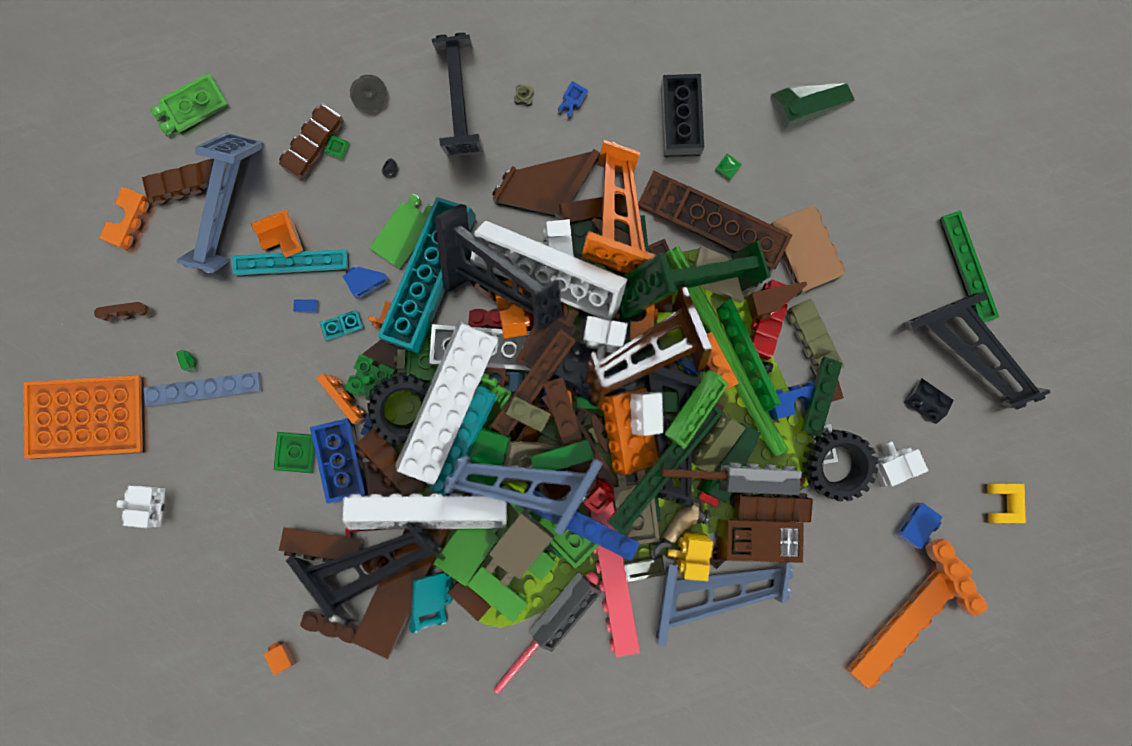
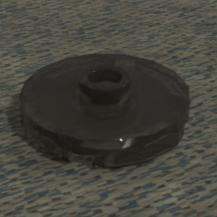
(368, 84)

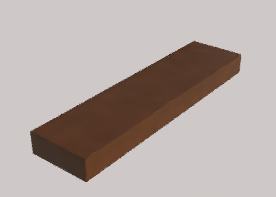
(589, 208)

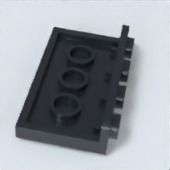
(573, 371)

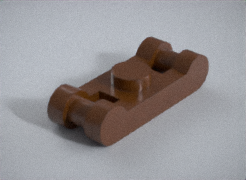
(121, 310)

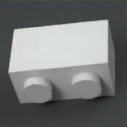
(646, 413)

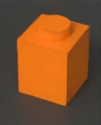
(279, 657)

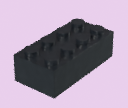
(682, 114)

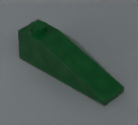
(806, 102)

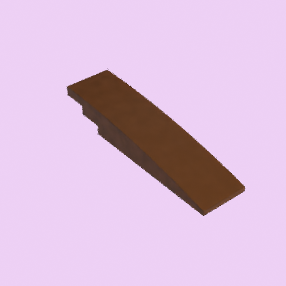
(712, 217)
(393, 602)

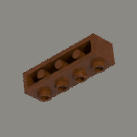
(317, 544)

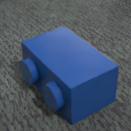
(920, 525)

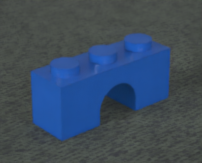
(788, 399)

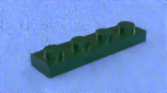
(821, 396)

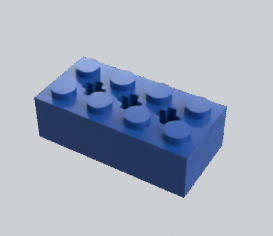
(328, 454)

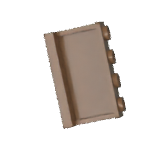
(809, 252)

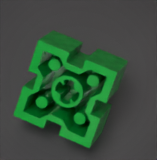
(367, 376)

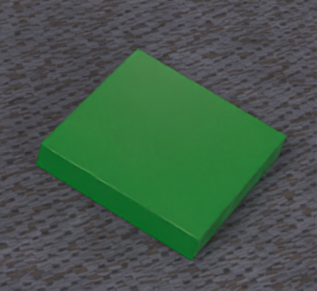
(294, 452)

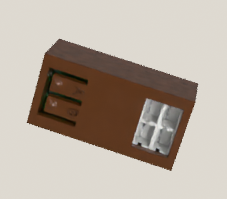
(760, 541)

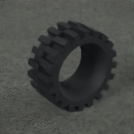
(381, 393)
(861, 471)

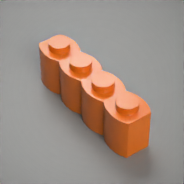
(956, 579)

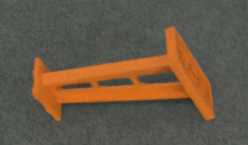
(603, 248)

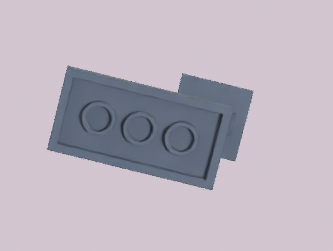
(223, 149)
(578, 481)
(669, 617)

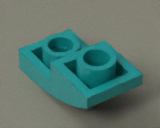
(341, 325)

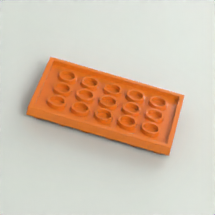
(83, 417)

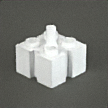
(558, 236)
(604, 335)
(899, 465)
(142, 506)

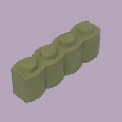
(812, 333)

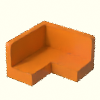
(278, 230)

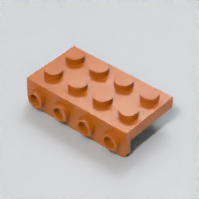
(628, 450)

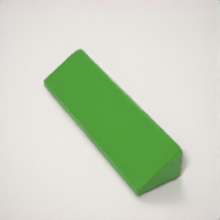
(696, 409)

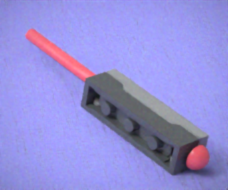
(558, 620)

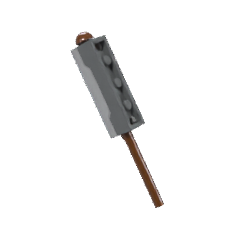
(749, 479)

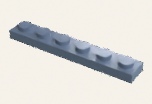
(202, 389)

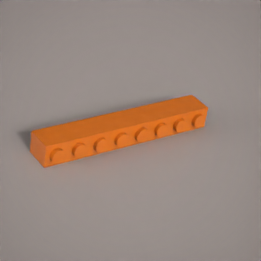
(902, 630)

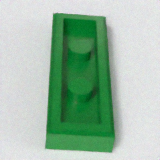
(563, 456)

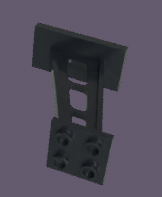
(461, 142)
(455, 254)
(962, 308)
(685, 386)
(330, 600)

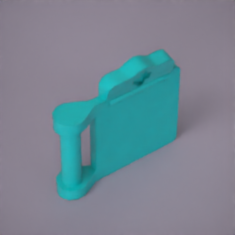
(430, 597)

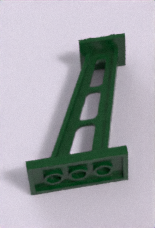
(655, 281)

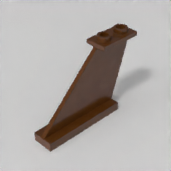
(546, 184)

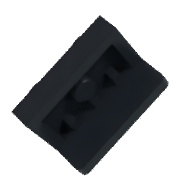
(929, 401)

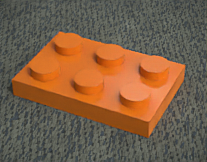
(342, 398)

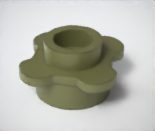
(520, 89)

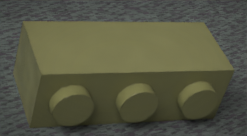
(716, 443)

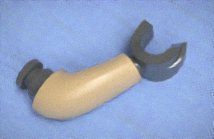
(683, 519)

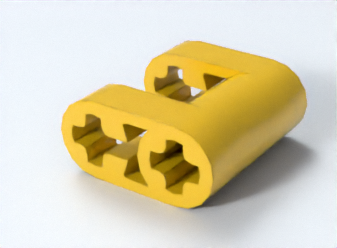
(1015, 503)

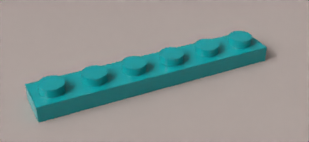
(298, 262)
(468, 431)

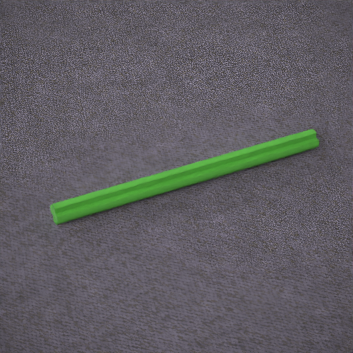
(711, 324)

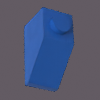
(363, 280)

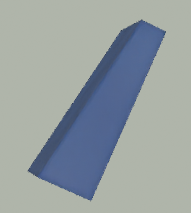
(305, 306)

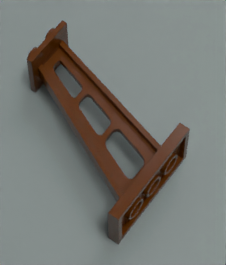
(694, 343)

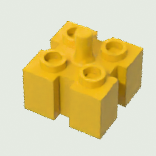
(693, 556)

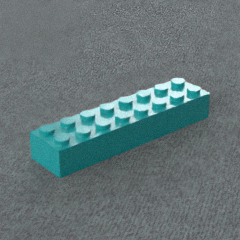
(420, 287)

